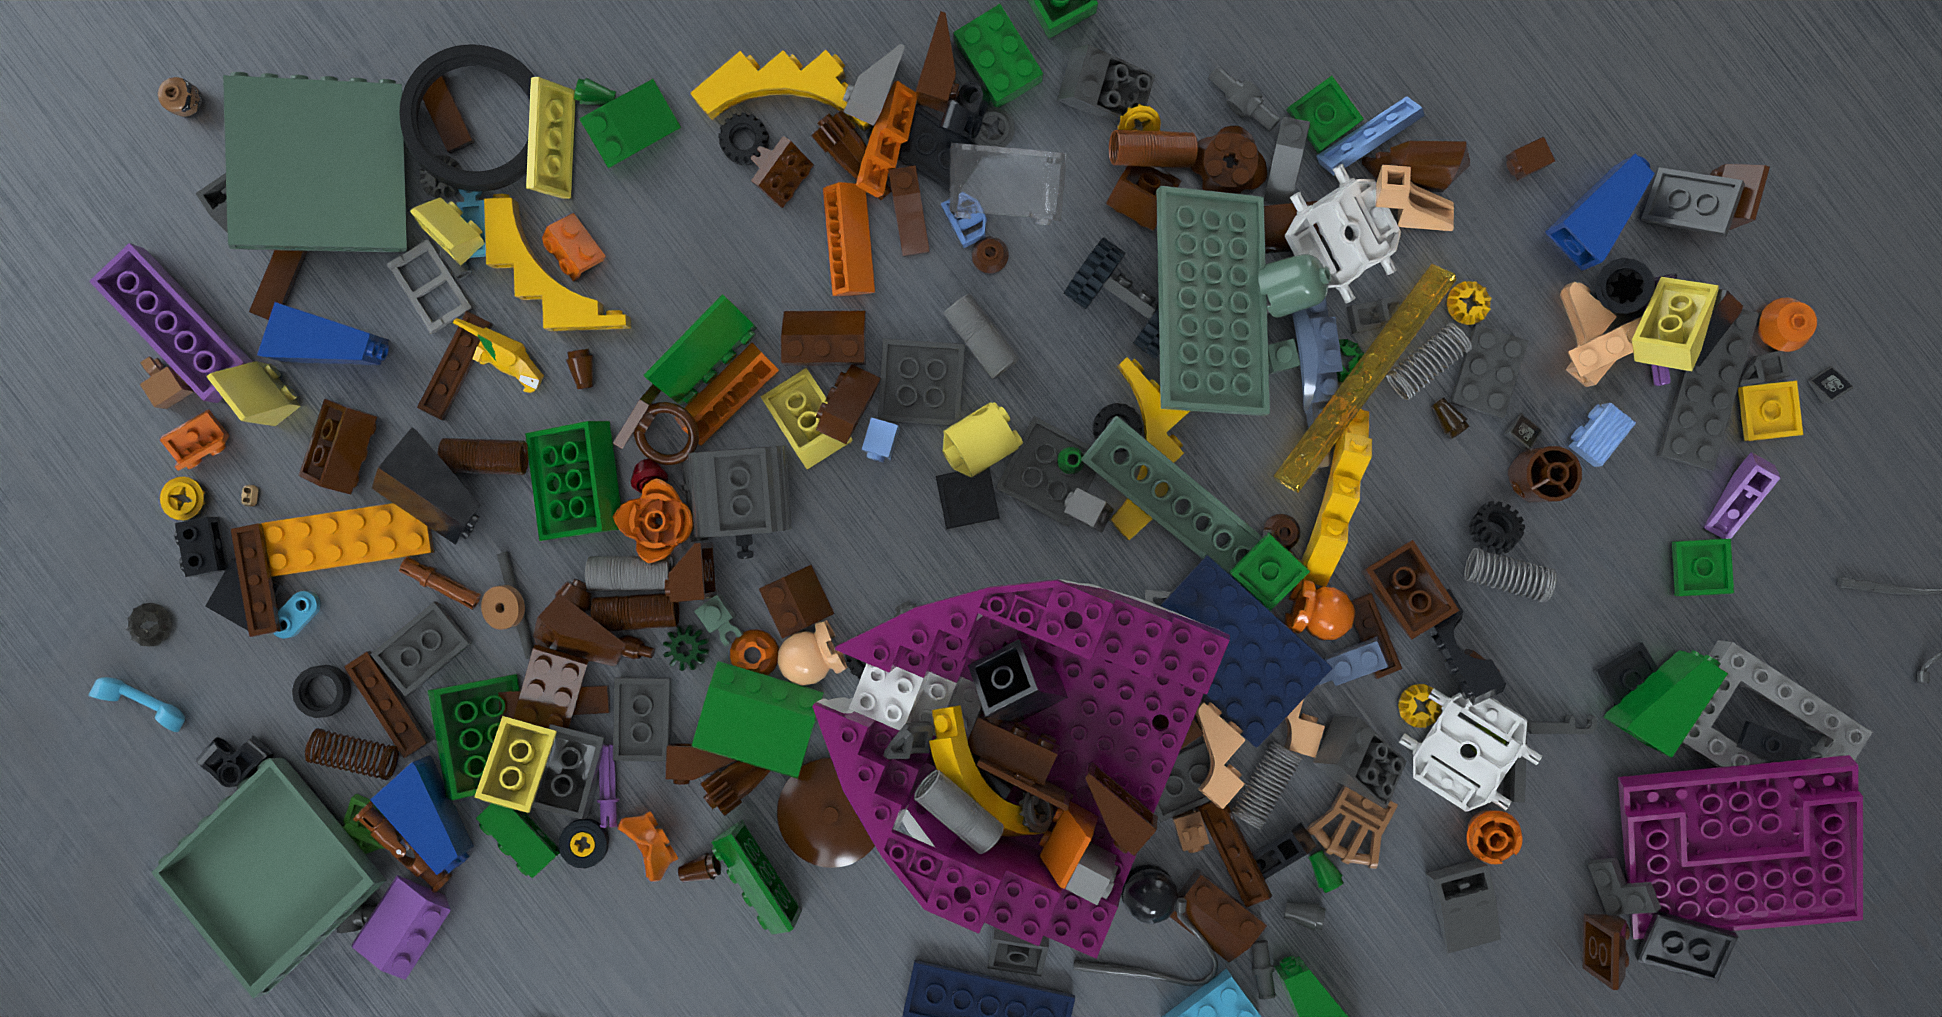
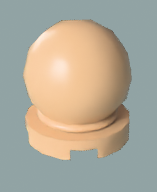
(809, 655)

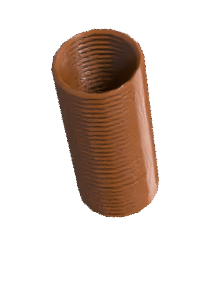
(1153, 149)

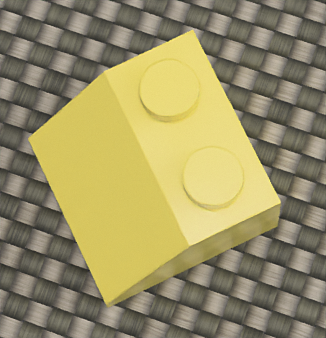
(449, 229)

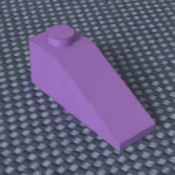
(1742, 495)

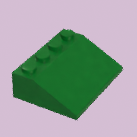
(701, 351)
(573, 479)
(757, 719)
(465, 729)
(757, 879)

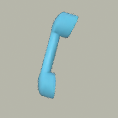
(112, 689)

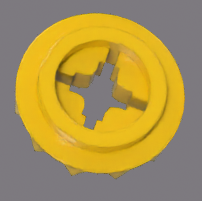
(1143, 113)
(1457, 307)
(173, 506)
(1408, 705)

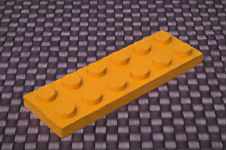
(344, 539)

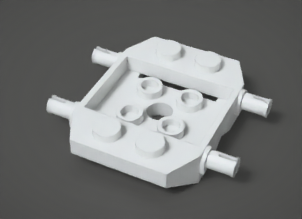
(1350, 205)
(1492, 756)

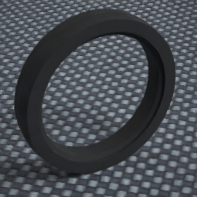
(412, 96)

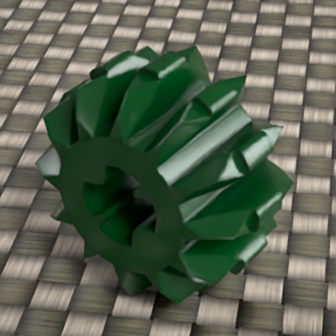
(689, 638)

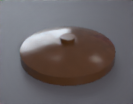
(819, 818)

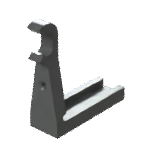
(1515, 778)

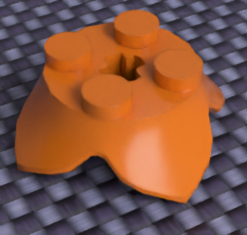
(638, 520)
(650, 843)

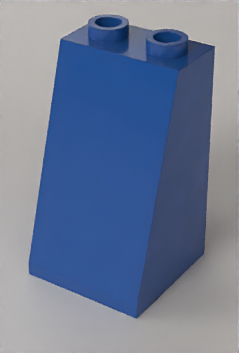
(1598, 217)
(308, 338)
(424, 816)

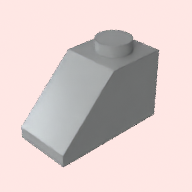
(1088, 509)

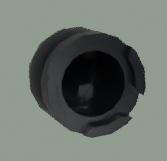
(1625, 286)
(1149, 894)

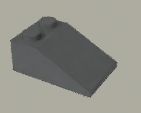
(570, 773)

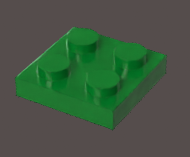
(1328, 111)
(1702, 567)
(1269, 571)

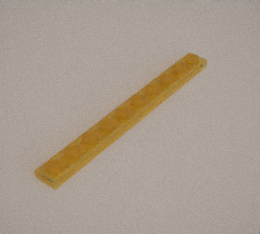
(1364, 378)

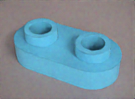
(295, 616)

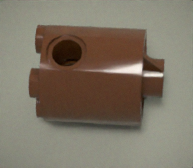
(1545, 474)

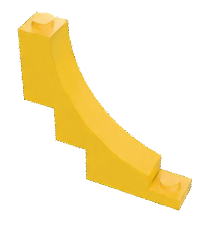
(509, 249)

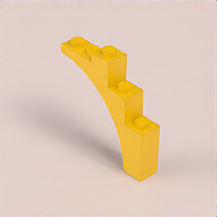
(741, 81)
(1340, 500)
(1129, 517)

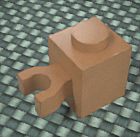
(164, 385)
(1190, 831)

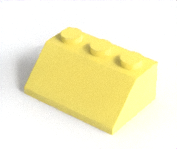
(515, 764)

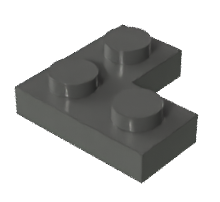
(1618, 895)

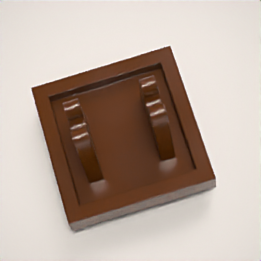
(780, 171)

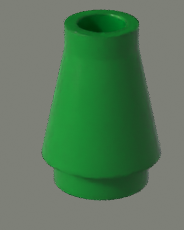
(592, 93)
(1063, 462)
(1325, 872)

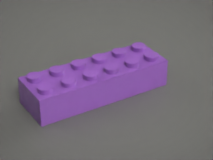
(168, 319)

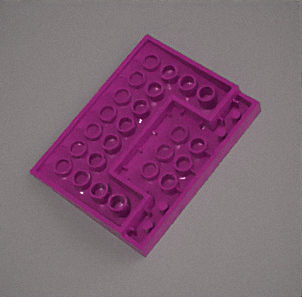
(1748, 843)

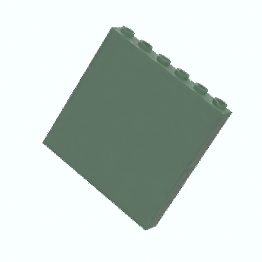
(314, 164)
(268, 876)

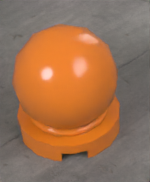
(1320, 611)

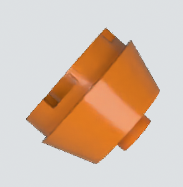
(1787, 324)
(1493, 836)

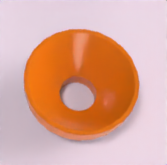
(764, 643)

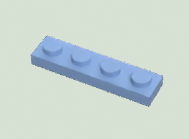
(1371, 134)

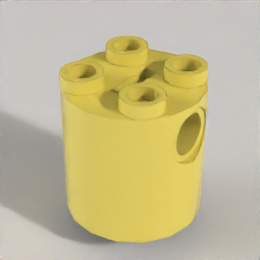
(980, 440)

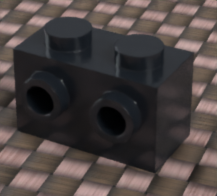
(201, 546)

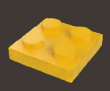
(1770, 411)

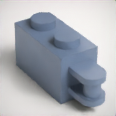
(1356, 661)

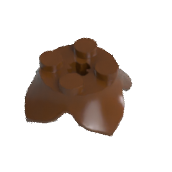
(1238, 144)

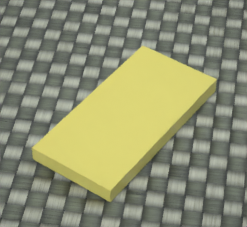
(550, 138)

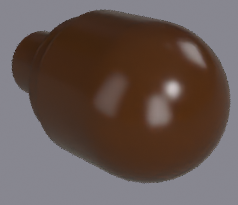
(636, 648)

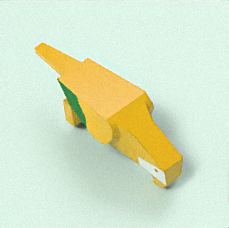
(505, 355)

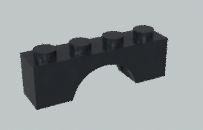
(1477, 677)

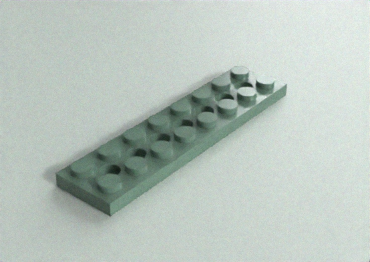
(1180, 486)

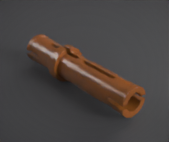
(430, 577)

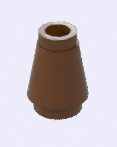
(581, 367)
(702, 868)

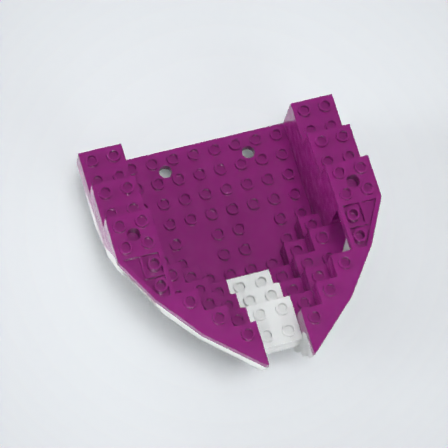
(1119, 669)

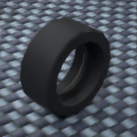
(301, 698)

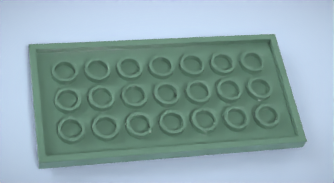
(1212, 302)

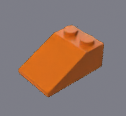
(1067, 841)

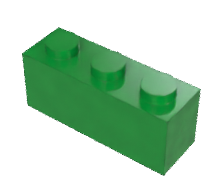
(519, 837)

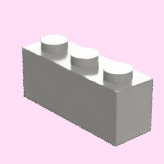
(1093, 874)

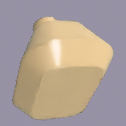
(249, 495)

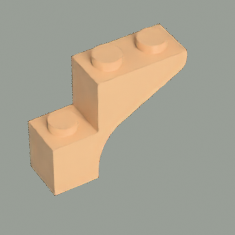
(1415, 205)
(1588, 321)
(1604, 348)
(1303, 733)
(1221, 742)

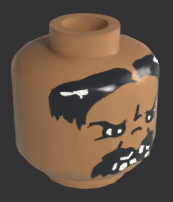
(179, 96)

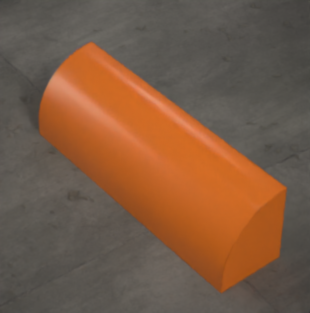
(848, 239)
(729, 391)

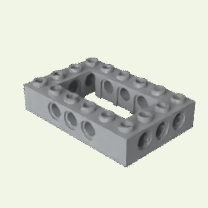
(1839, 732)

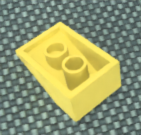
(1675, 324)
(255, 393)
(795, 411)

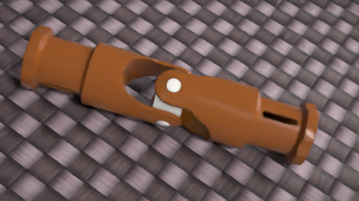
(393, 841)

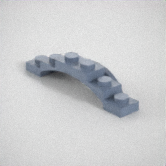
(1318, 357)

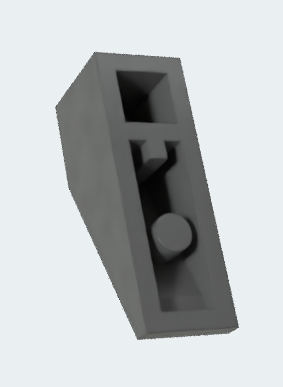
(1286, 160)

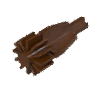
(843, 143)
(731, 785)

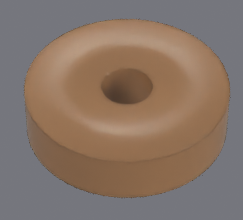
(492, 607)

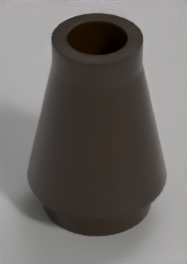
(1450, 418)

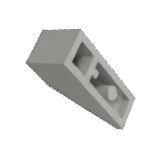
(871, 88)

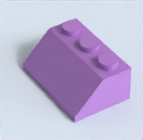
(401, 927)

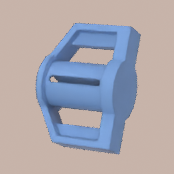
(962, 224)

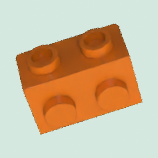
(572, 246)
(195, 440)

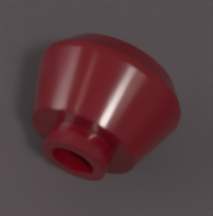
(646, 471)

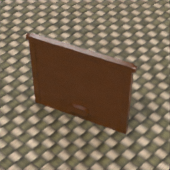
(1047, 792)

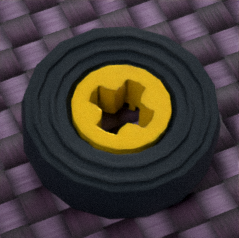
(595, 836)

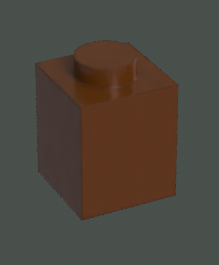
(1529, 158)

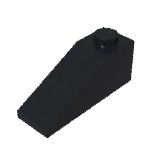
(1283, 850)

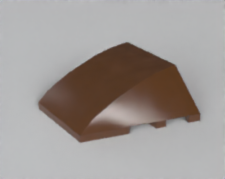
(1432, 163)

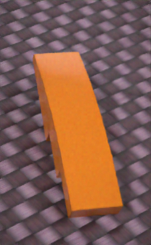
(886, 138)

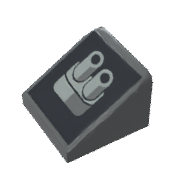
(1830, 385)
(1523, 432)

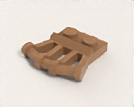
(1361, 811)

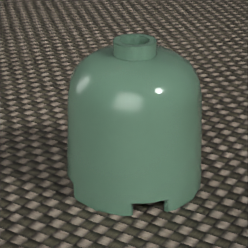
(1294, 284)

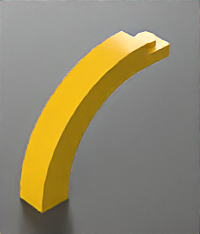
(955, 760)

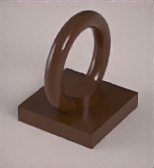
(643, 417)

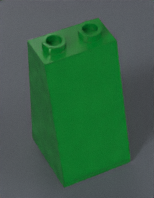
(1669, 701)
(1305, 991)

